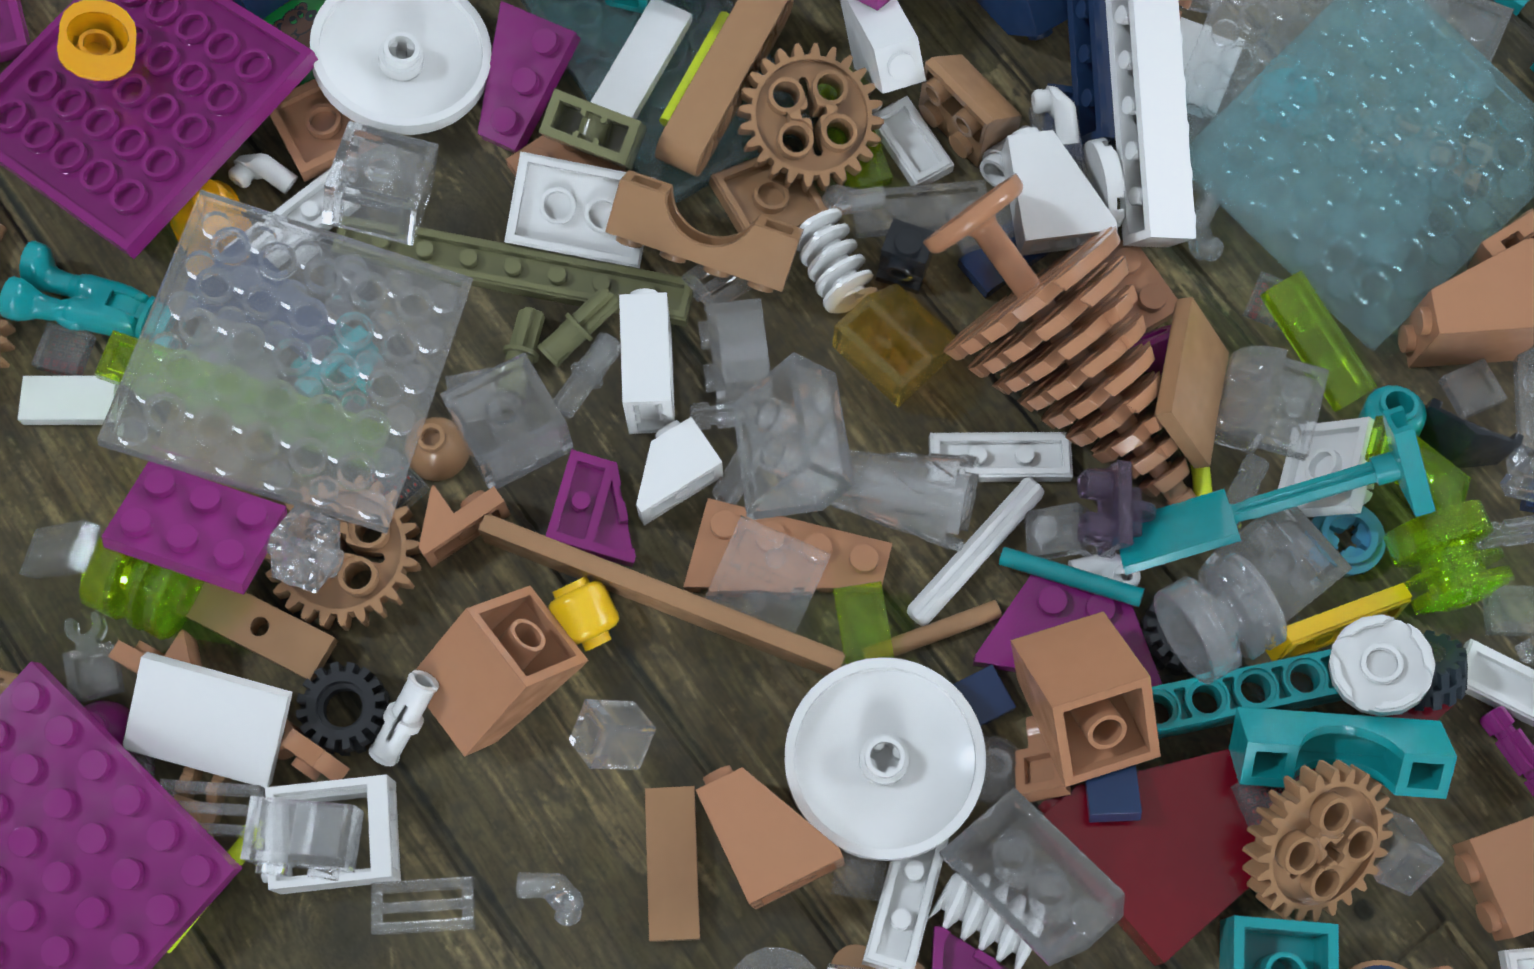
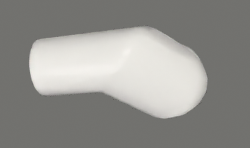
(1061, 109)
(261, 167)

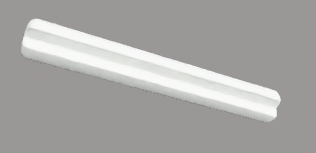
(975, 551)

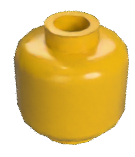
(585, 612)

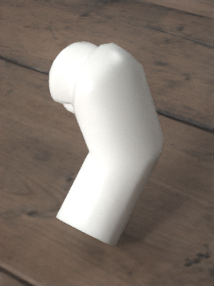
(1106, 567)

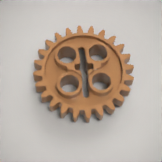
(849, 112)
(337, 597)
(1317, 840)

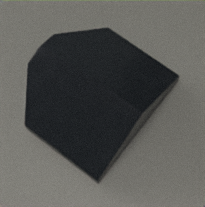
(1463, 441)

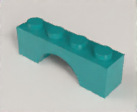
(1399, 753)

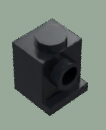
(904, 256)

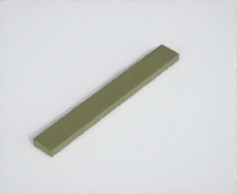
(534, 271)

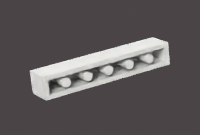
(1151, 121)

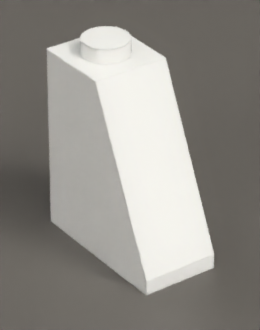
(883, 45)
(1057, 200)

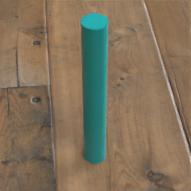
(1071, 576)

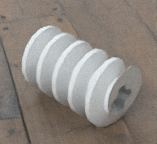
(830, 262)
(964, 904)

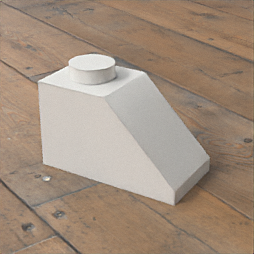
(676, 468)

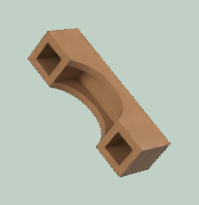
(648, 216)

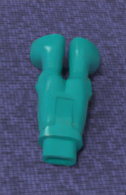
(94, 301)

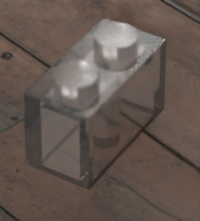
(736, 346)
(302, 836)

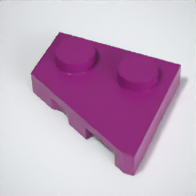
(592, 510)

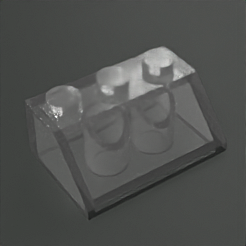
(792, 441)
(1035, 879)

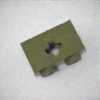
(593, 129)

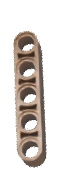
(716, 87)

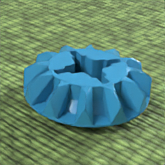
(1366, 535)

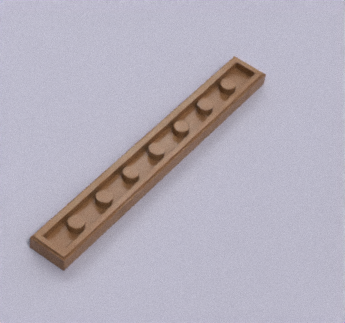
(661, 596)

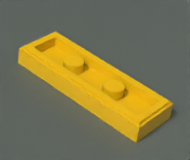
(1325, 627)

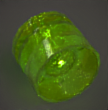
(1448, 558)
(139, 591)

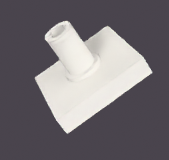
(1333, 448)

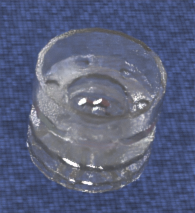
(1220, 617)

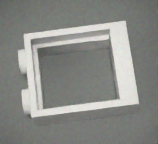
(646, 360)
(382, 831)

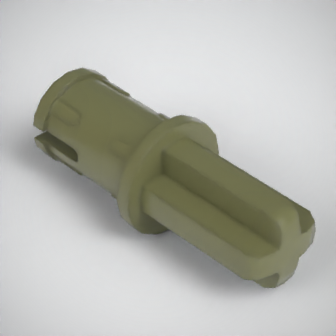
(579, 326)
(525, 334)

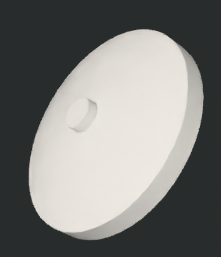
(401, 61)
(885, 758)

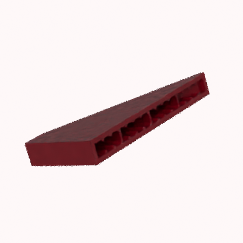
(1182, 855)

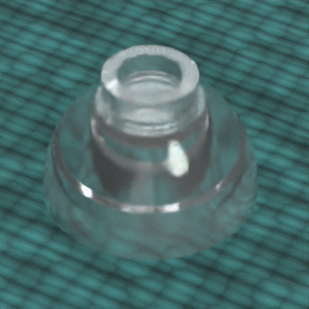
(1000, 768)

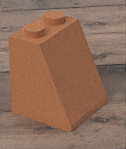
(1475, 314)
(498, 667)
(1087, 697)
(764, 837)
(1501, 877)

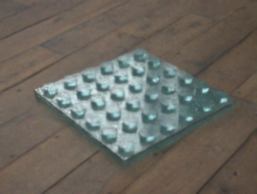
(1372, 158)

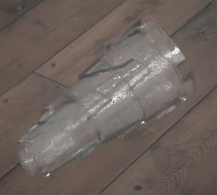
(914, 493)

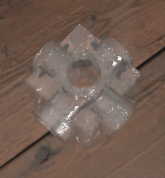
(305, 549)

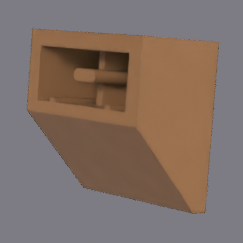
(965, 107)

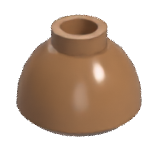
(439, 450)

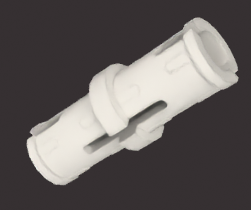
(403, 718)

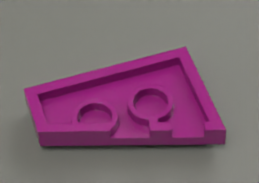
(523, 71)

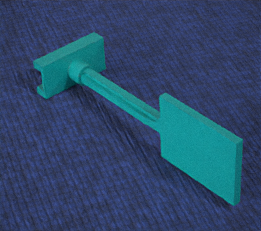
(1212, 521)

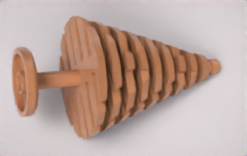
(1069, 344)

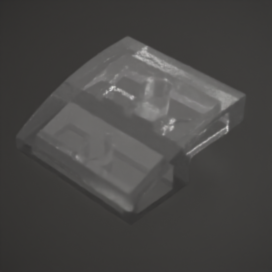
(767, 574)

